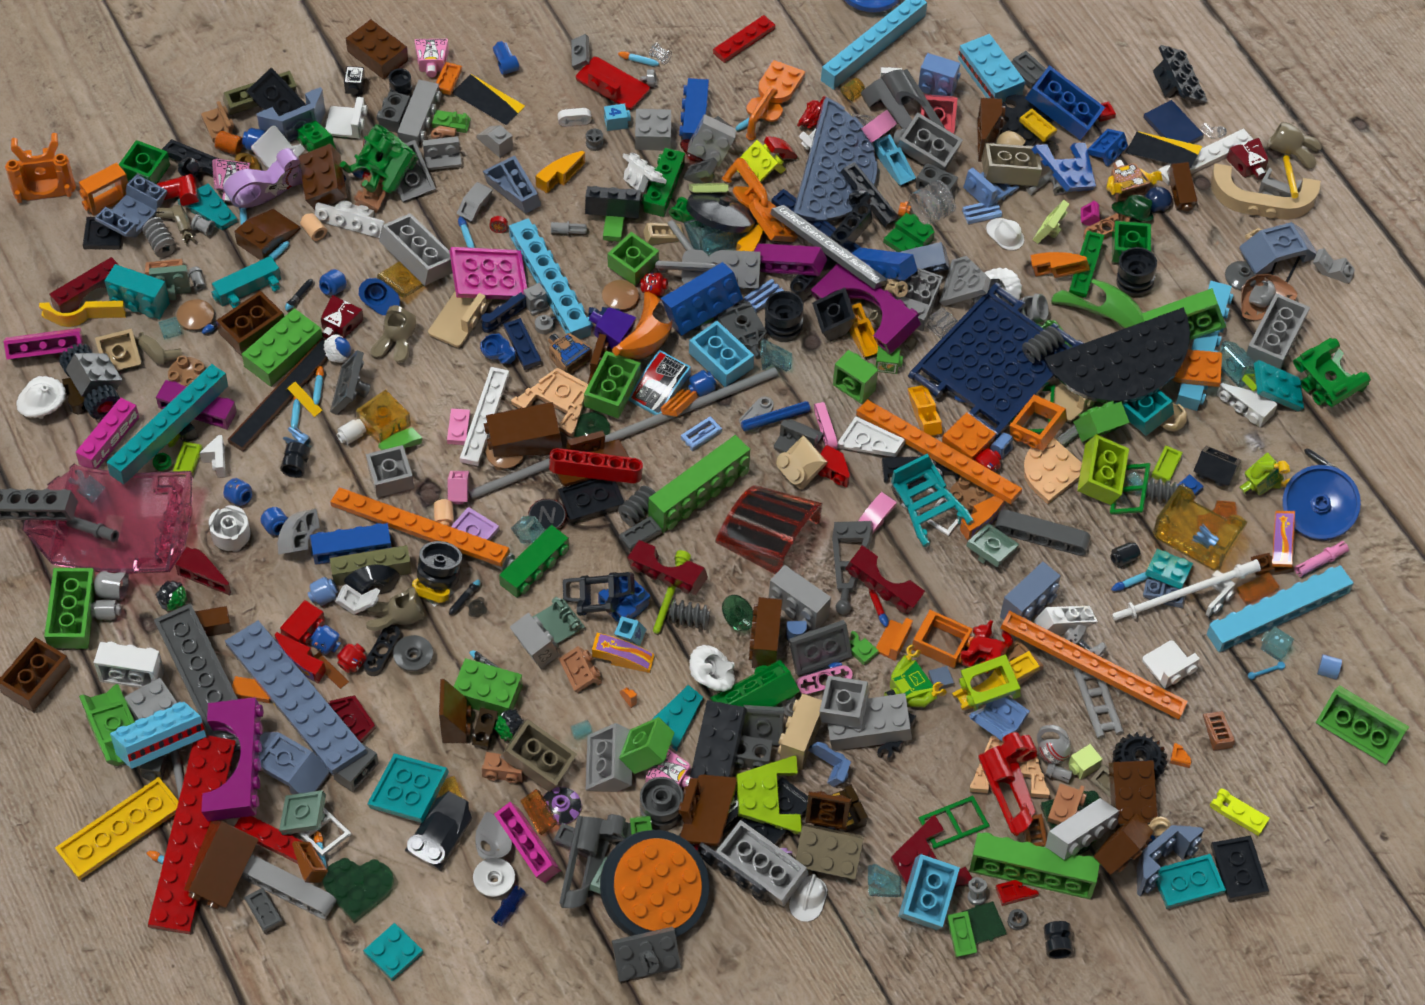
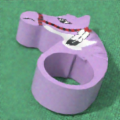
(255, 187)

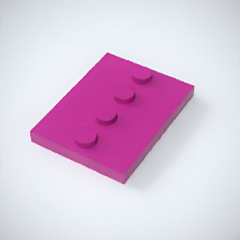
(488, 272)

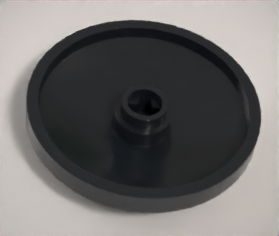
(720, 212)

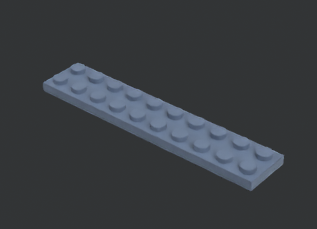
(296, 697)

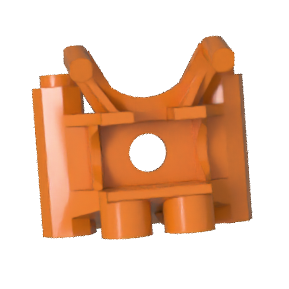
(39, 175)

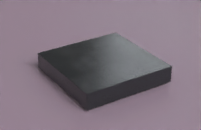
(100, 236)

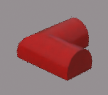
(183, 187)

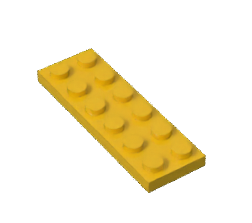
(118, 828)

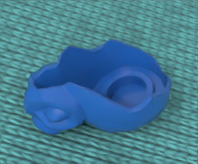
(497, 347)

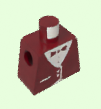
(1249, 158)
(340, 318)

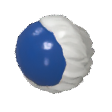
(337, 348)

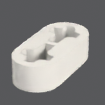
(574, 117)

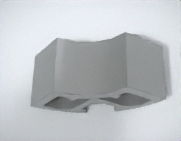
(297, 530)

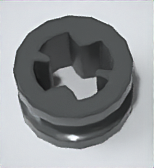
(1014, 925)

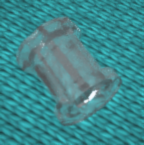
(660, 53)

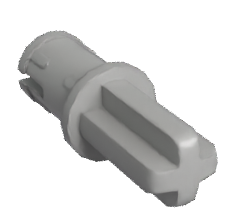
(566, 228)

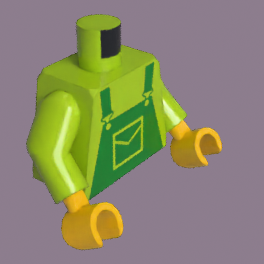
(1265, 475)
(912, 681)

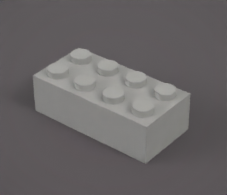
(416, 249)
(1277, 331)
(884, 721)
(763, 862)

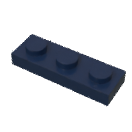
(522, 344)

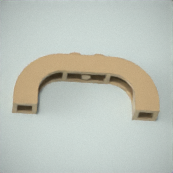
(1259, 203)

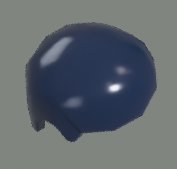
(1160, 198)

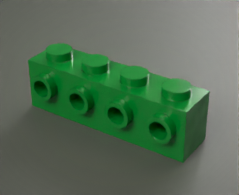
(660, 194)

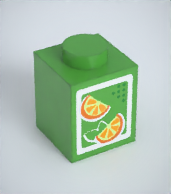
(888, 363)

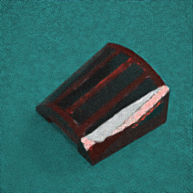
(766, 525)

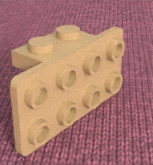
(458, 319)
(1072, 402)

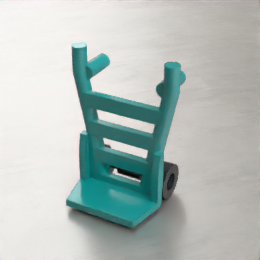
(911, 475)

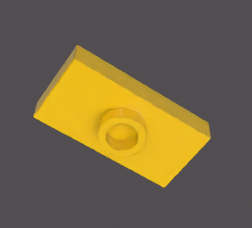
(1038, 125)

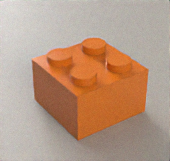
(969, 436)

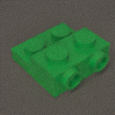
(909, 234)

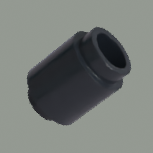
(1125, 554)

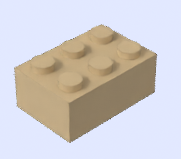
(801, 729)

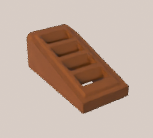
(1218, 744)
(1039, 820)
(309, 862)

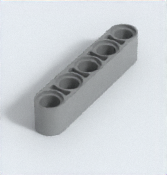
(288, 887)

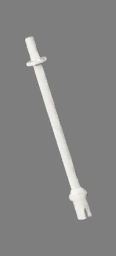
(1239, 571)

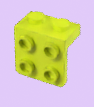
(762, 160)

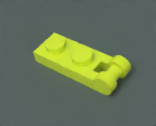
(1239, 812)

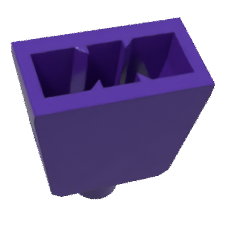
(614, 324)

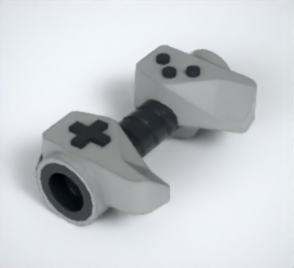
(1076, 637)

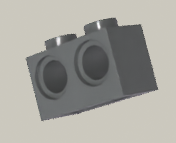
(393, 111)
(931, 173)
(751, 747)

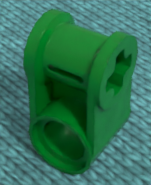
(679, 211)

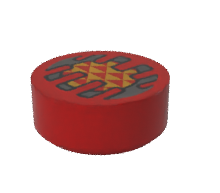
(498, 224)

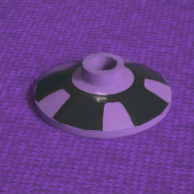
(569, 810)

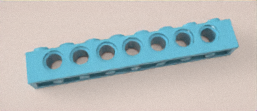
(548, 274)

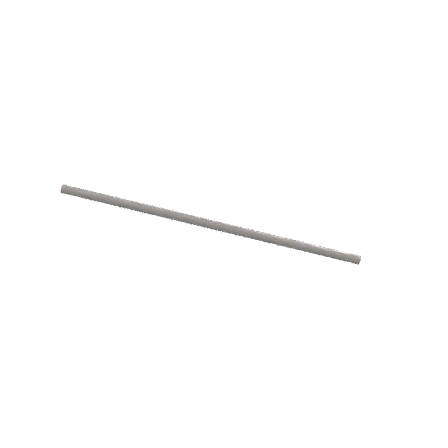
(630, 430)

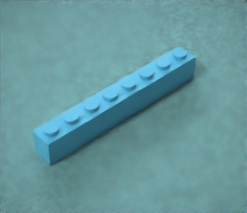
(872, 42)
(1192, 395)
(1279, 608)

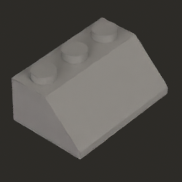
(603, 767)

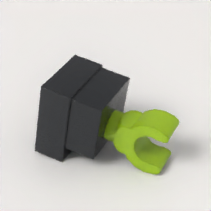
(187, 434)

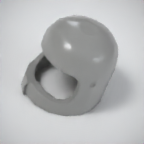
(108, 585)

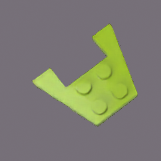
(759, 795)

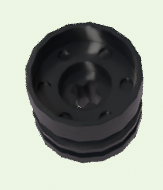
(1136, 271)
(784, 315)

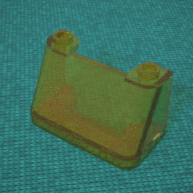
(1181, 521)

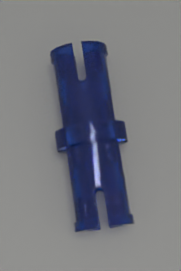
(508, 905)

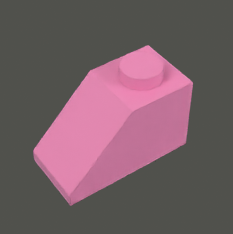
(458, 486)

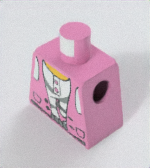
(431, 55)
(223, 170)
(673, 768)

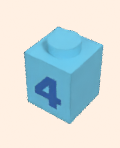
(616, 117)
(630, 630)

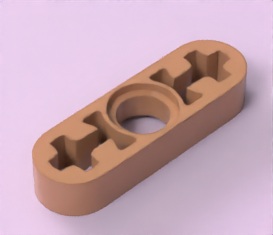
(1106, 222)

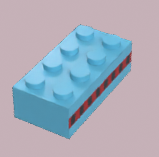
(991, 68)
(157, 734)

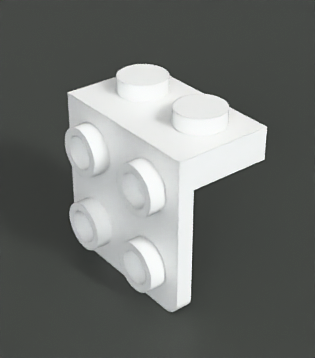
(346, 120)
(271, 144)
(1170, 663)

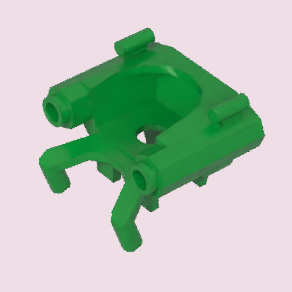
(394, 164)
(1317, 363)

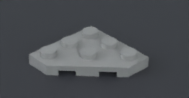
(964, 282)

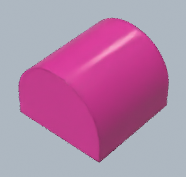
(1090, 213)

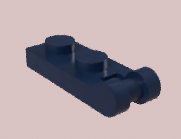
(503, 313)

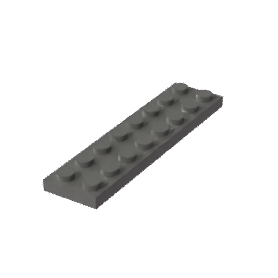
(196, 663)

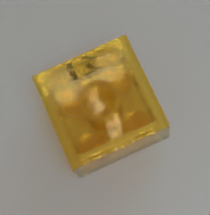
(383, 416)

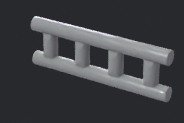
(1093, 711)

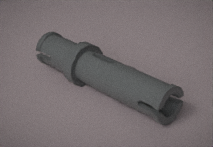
(98, 530)

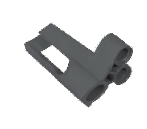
(896, 90)
(592, 837)

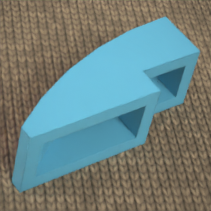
(893, 160)

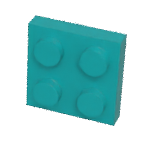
(1169, 568)
(393, 951)

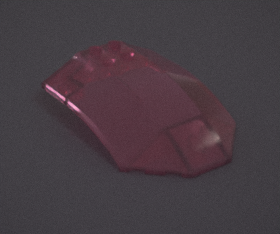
(147, 511)

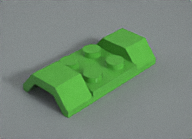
(105, 715)

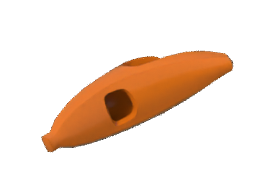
(648, 335)

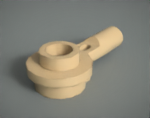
(1159, 825)

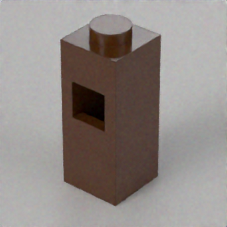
(1182, 186)
(215, 621)

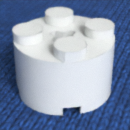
(229, 528)

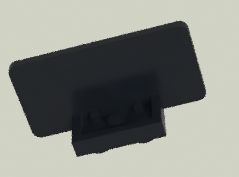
(1177, 74)
(728, 869)

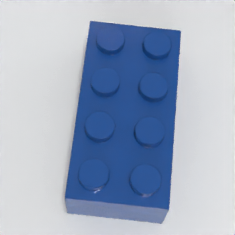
(1065, 102)
(702, 298)

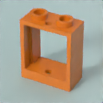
(99, 181)
(1045, 408)
(949, 626)

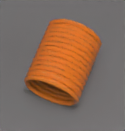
(228, 142)

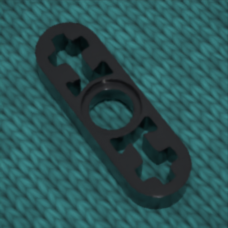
(382, 658)

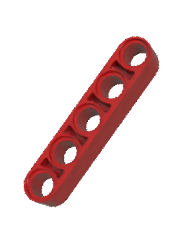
(595, 466)

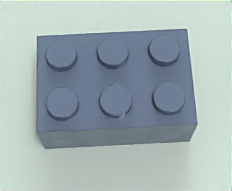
(1032, 593)

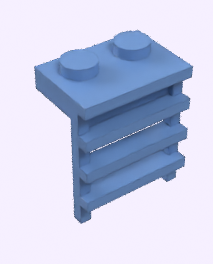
(984, 190)
(1001, 716)

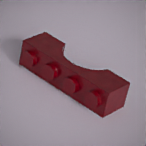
(69, 296)
(865, 568)
(687, 577)

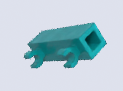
(246, 281)

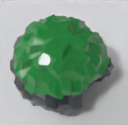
(171, 595)
(508, 724)

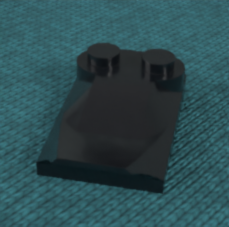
(440, 830)

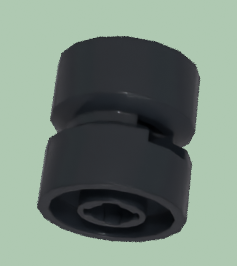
(401, 82)
(295, 459)
(1058, 939)

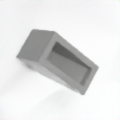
(497, 140)

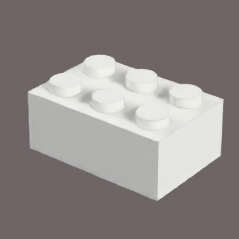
(127, 664)

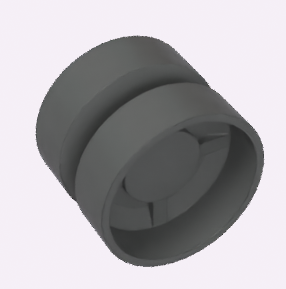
(661, 802)

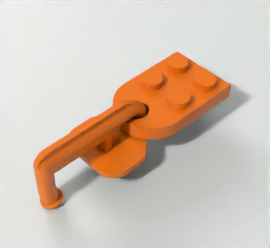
(774, 88)
(757, 201)
(1200, 368)

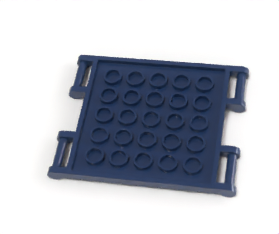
(985, 360)

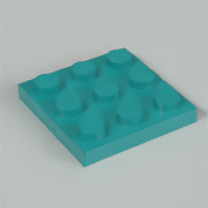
(408, 788)

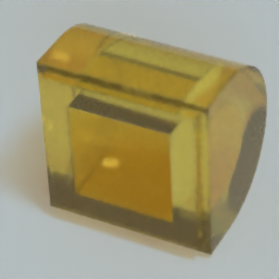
(853, 89)

